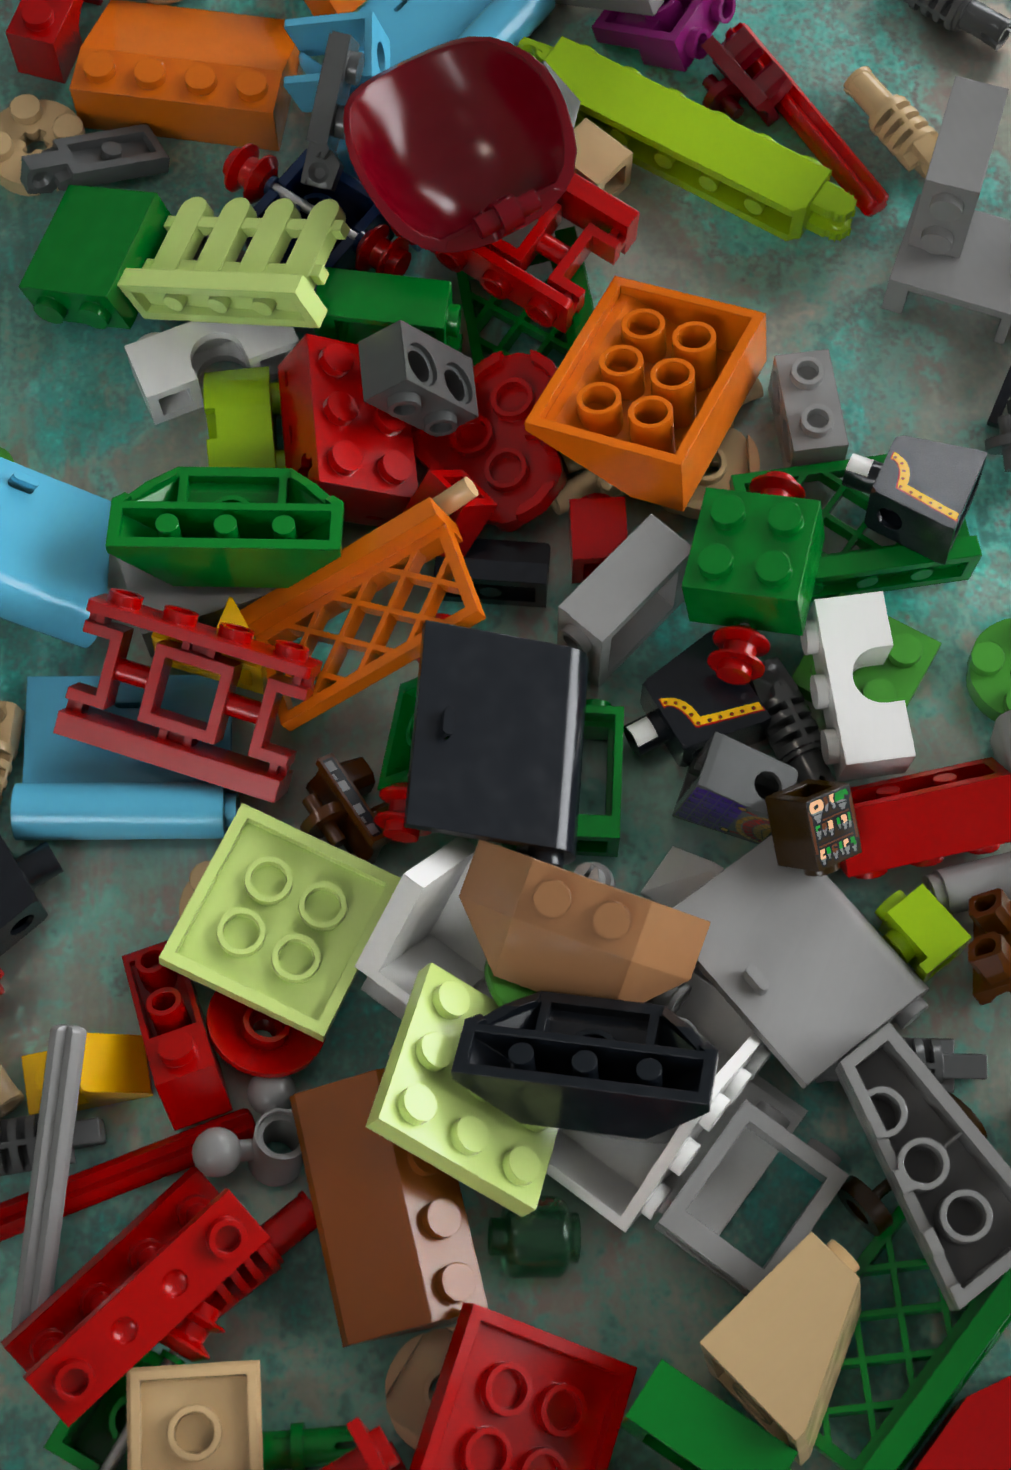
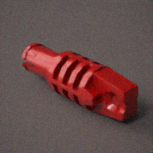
(285, 1231)

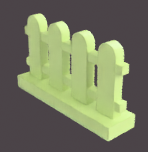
(246, 291)

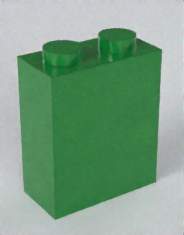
(86, 252)

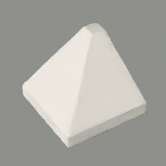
(679, 877)

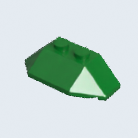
(227, 527)

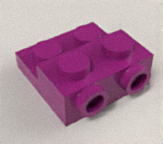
(671, 36)

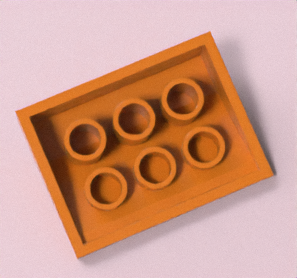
(186, 74)
(651, 388)

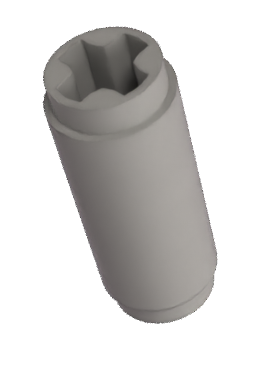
(959, 882)

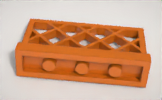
(350, 582)

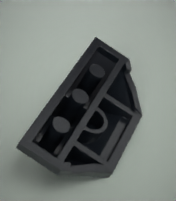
(588, 1064)

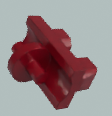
(732, 60)

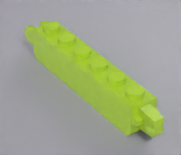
(701, 147)

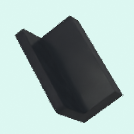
(506, 572)

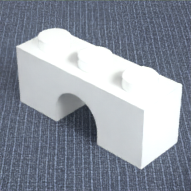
(172, 360)
(861, 734)

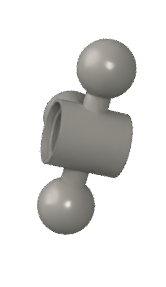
(220, 1151)

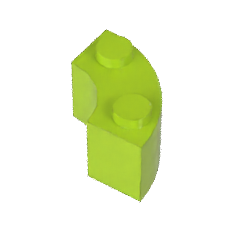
(242, 418)

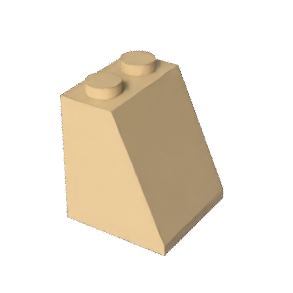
(789, 1341)

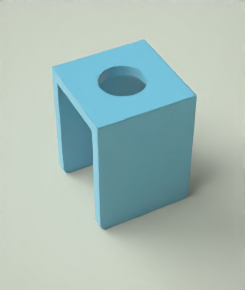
(311, 38)

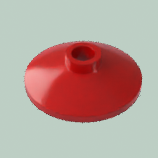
(233, 1036)

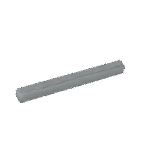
(50, 1169)

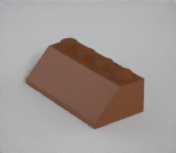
(384, 1219)

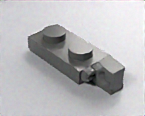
(340, 70)
(95, 160)

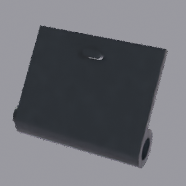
(511, 742)

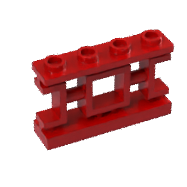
(500, 267)
(176, 739)

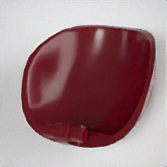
(461, 143)

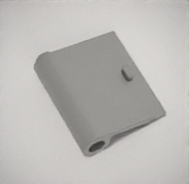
(800, 962)

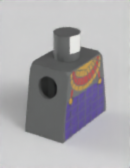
(729, 788)

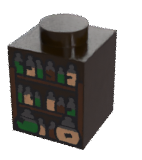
(814, 826)

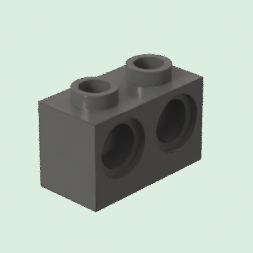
(418, 379)

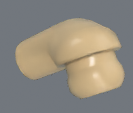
(579, 486)

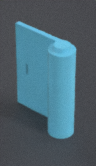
(423, 24)
(50, 553)
(101, 795)

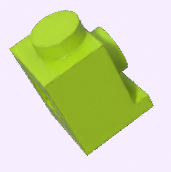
(921, 931)

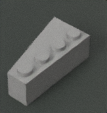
(936, 1164)

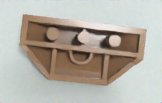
(574, 932)

